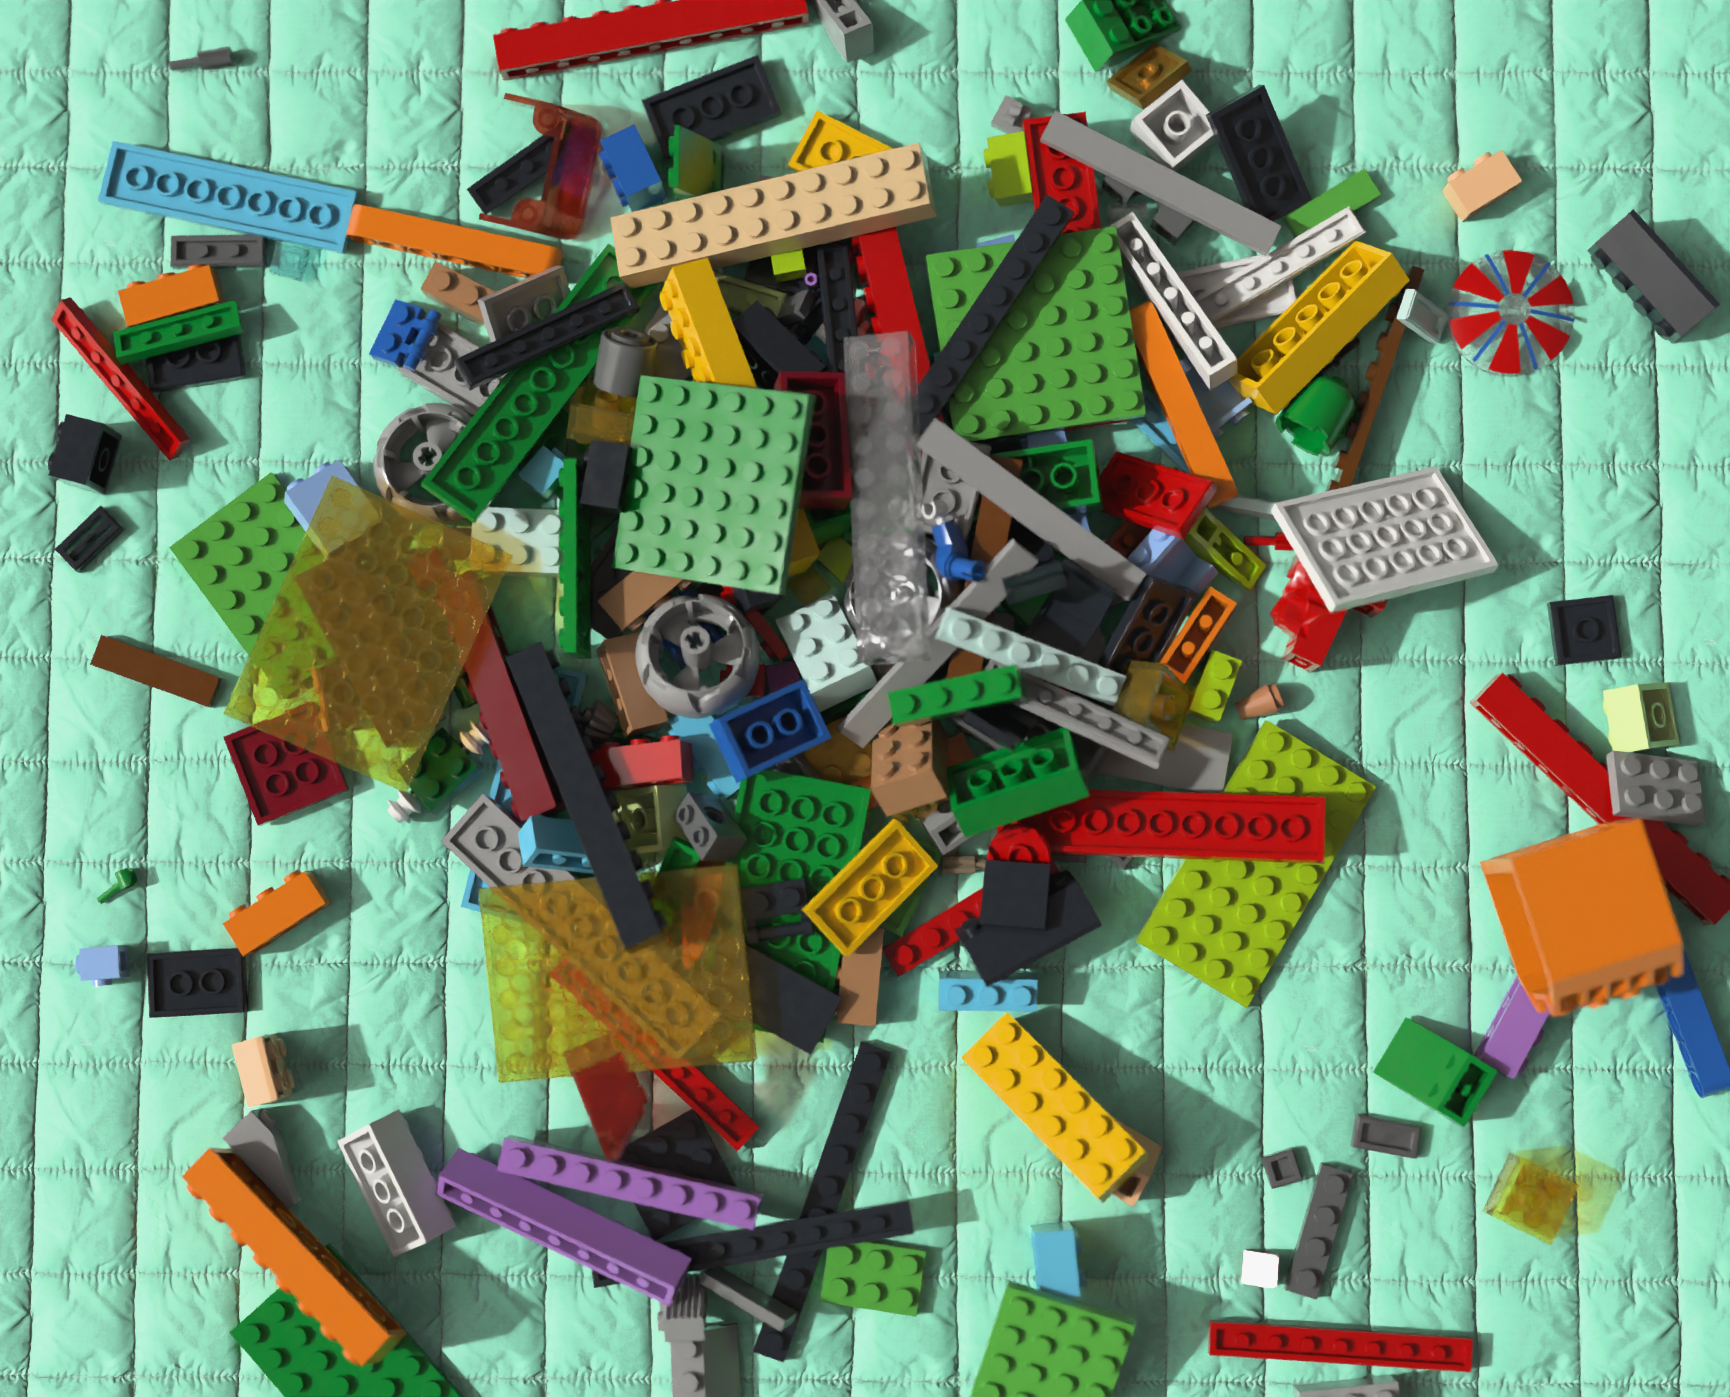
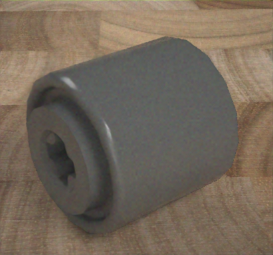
(623, 358)

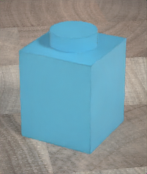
(543, 471)

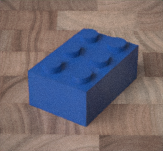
(769, 731)

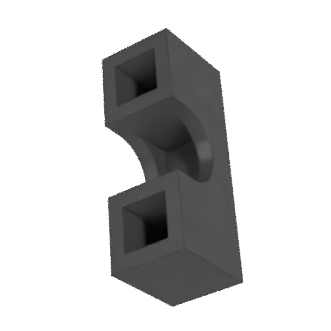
(1166, 222)

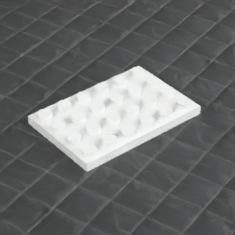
(1384, 538)

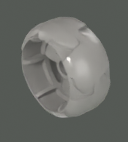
(395, 478)
(736, 649)

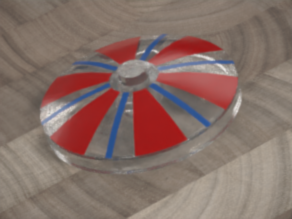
(1510, 313)

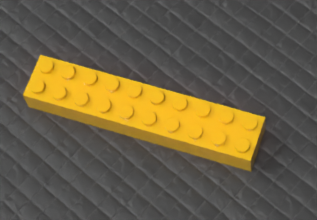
(717, 357)

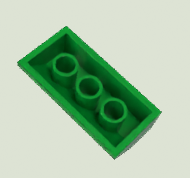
(1018, 784)

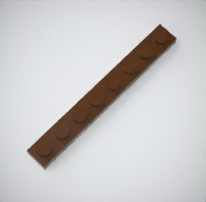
(1369, 400)

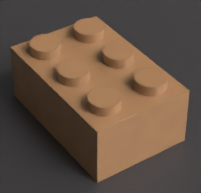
(909, 765)

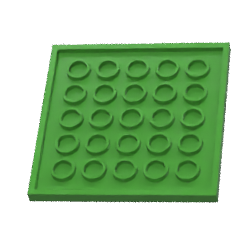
(1060, 351)

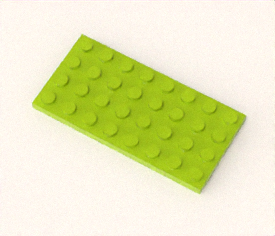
(1234, 916)

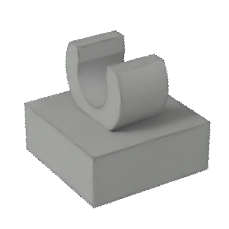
(1010, 116)

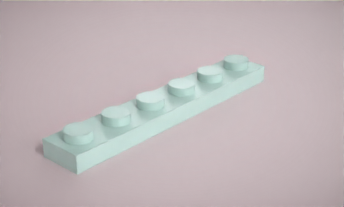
(1031, 656)

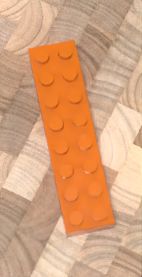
(293, 1256)

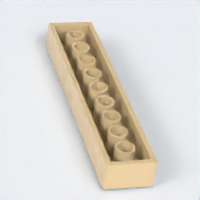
(775, 215)

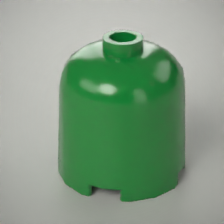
(1318, 414)

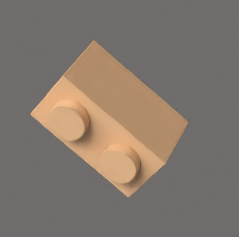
(1481, 185)

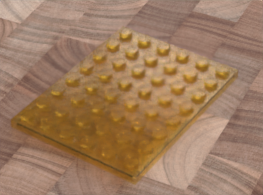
(368, 634)
(575, 996)

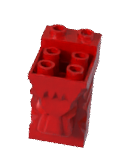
(1307, 619)

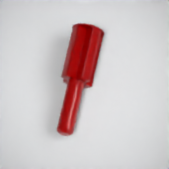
(1279, 541)

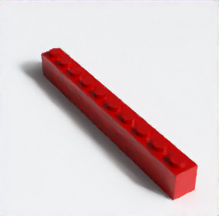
(638, 32)
(1587, 784)

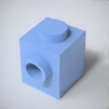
(102, 964)

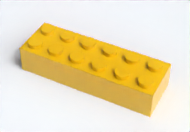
(1317, 326)
(1055, 1107)

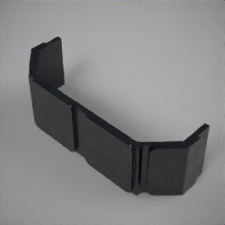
(1047, 573)
(1064, 623)

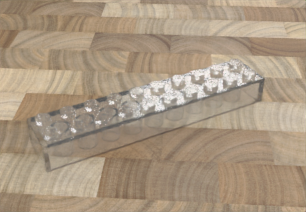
(886, 499)

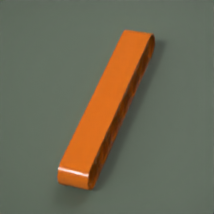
(451, 242)
(1179, 403)

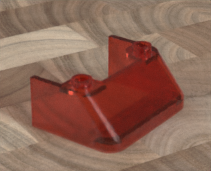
(568, 174)
(612, 1102)

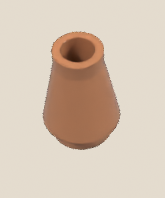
(1261, 702)

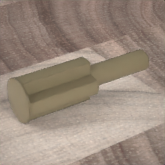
(960, 864)

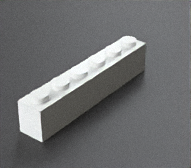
(1174, 303)

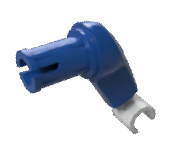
(951, 547)

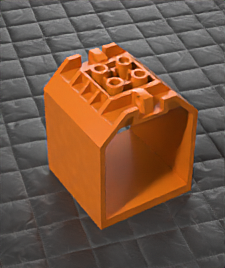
(1585, 917)

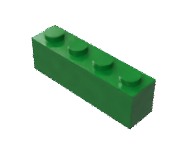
(957, 695)

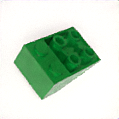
(1119, 28)
(697, 164)
(1435, 1072)

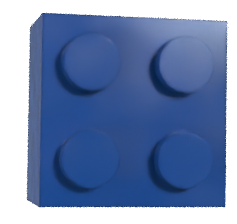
(635, 174)

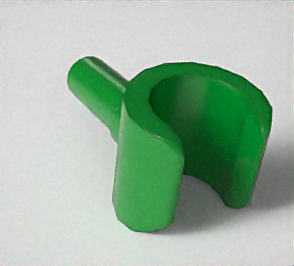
(126, 879)

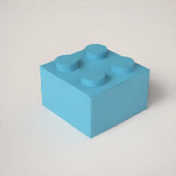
(1055, 1259)

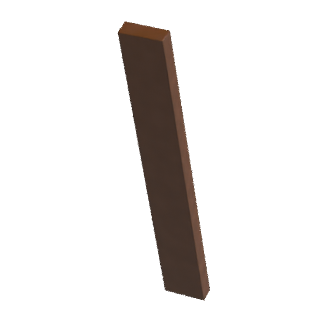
(989, 540)

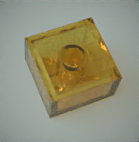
(600, 415)
(1154, 699)
(1530, 1198)

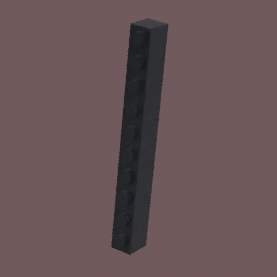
(587, 799)

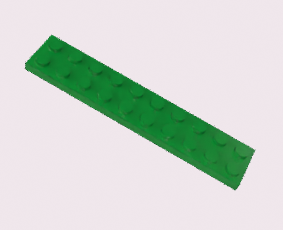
(522, 407)

